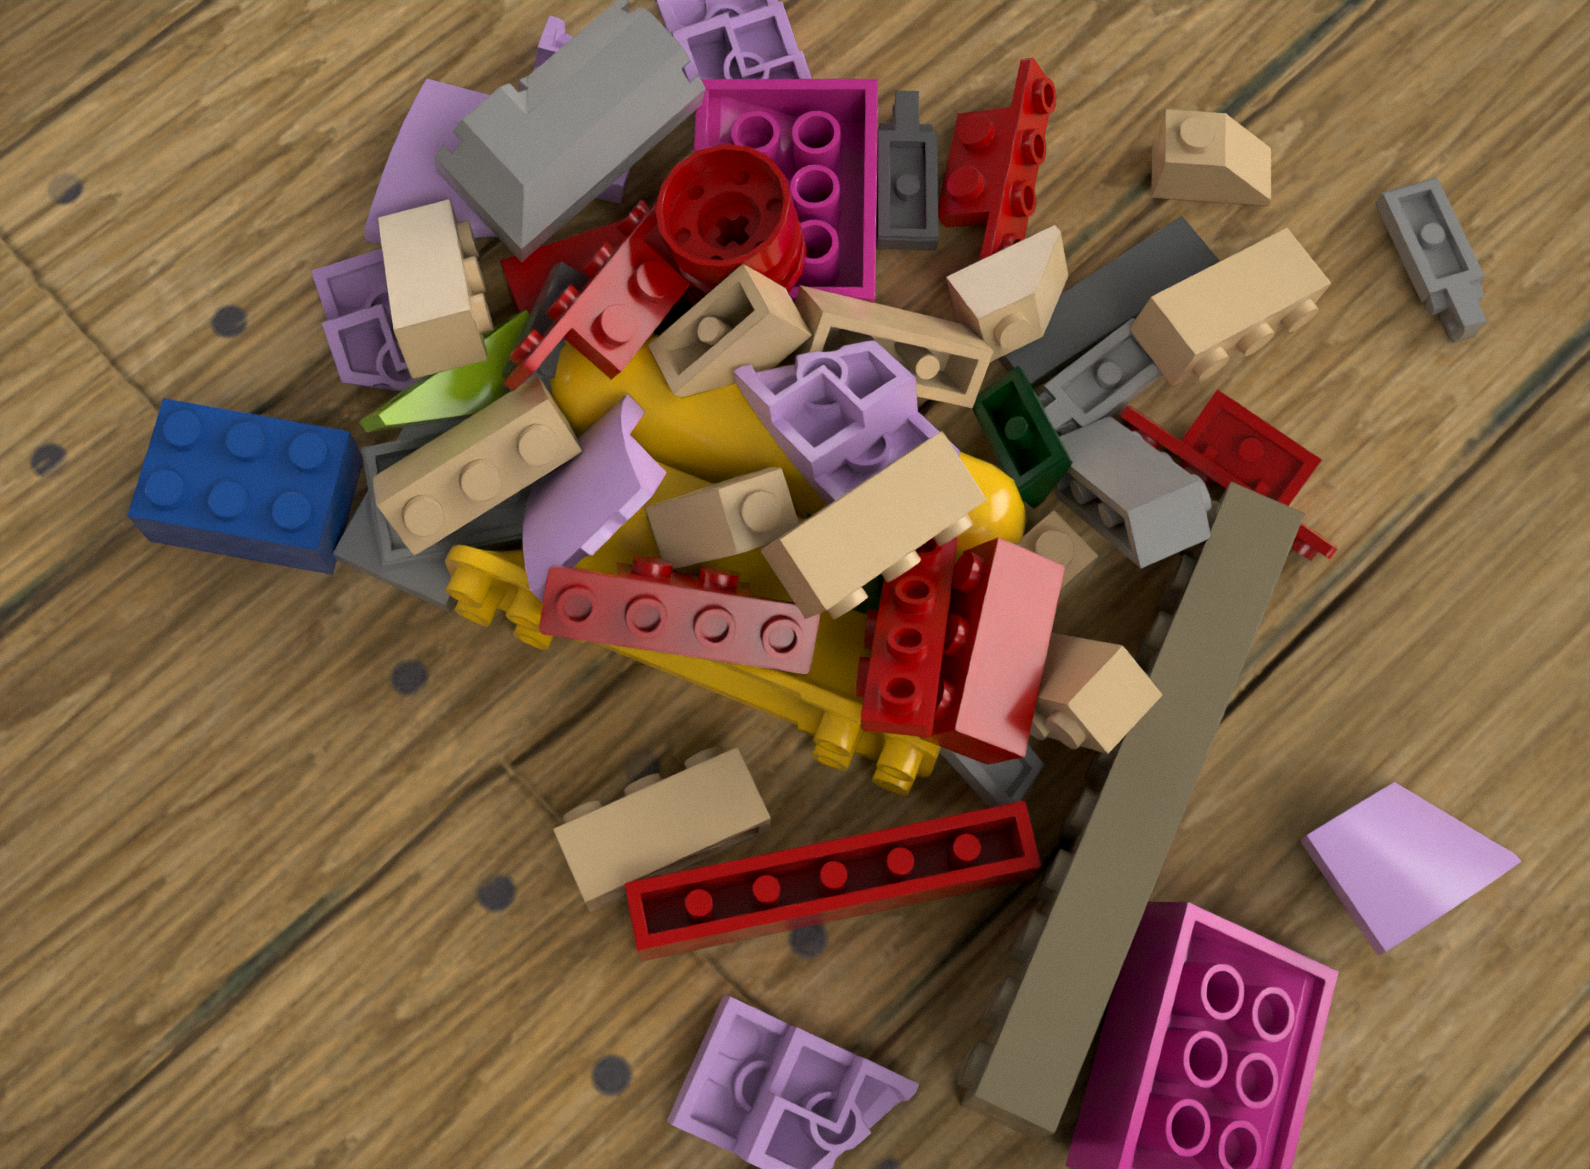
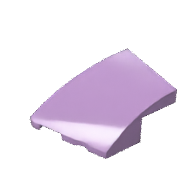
(734, 39)
(411, 171)
(361, 323)
(838, 413)
(589, 495)
(1402, 863)
(781, 1092)

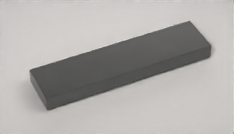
(1111, 298)

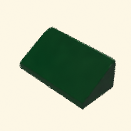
(1022, 436)

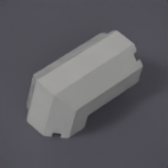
(571, 128)

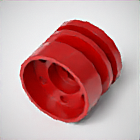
(730, 211)

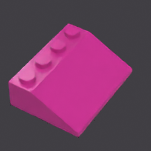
(827, 149)
(1203, 1049)

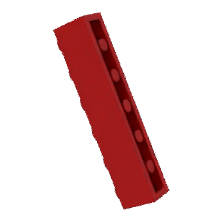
(832, 880)

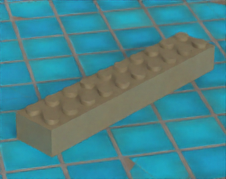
(1127, 820)

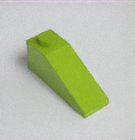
(453, 392)

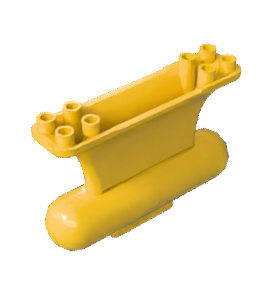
(699, 445)

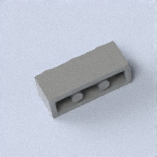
(1133, 493)

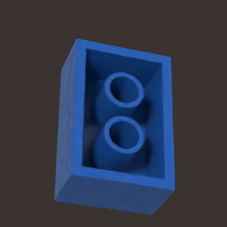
(246, 486)

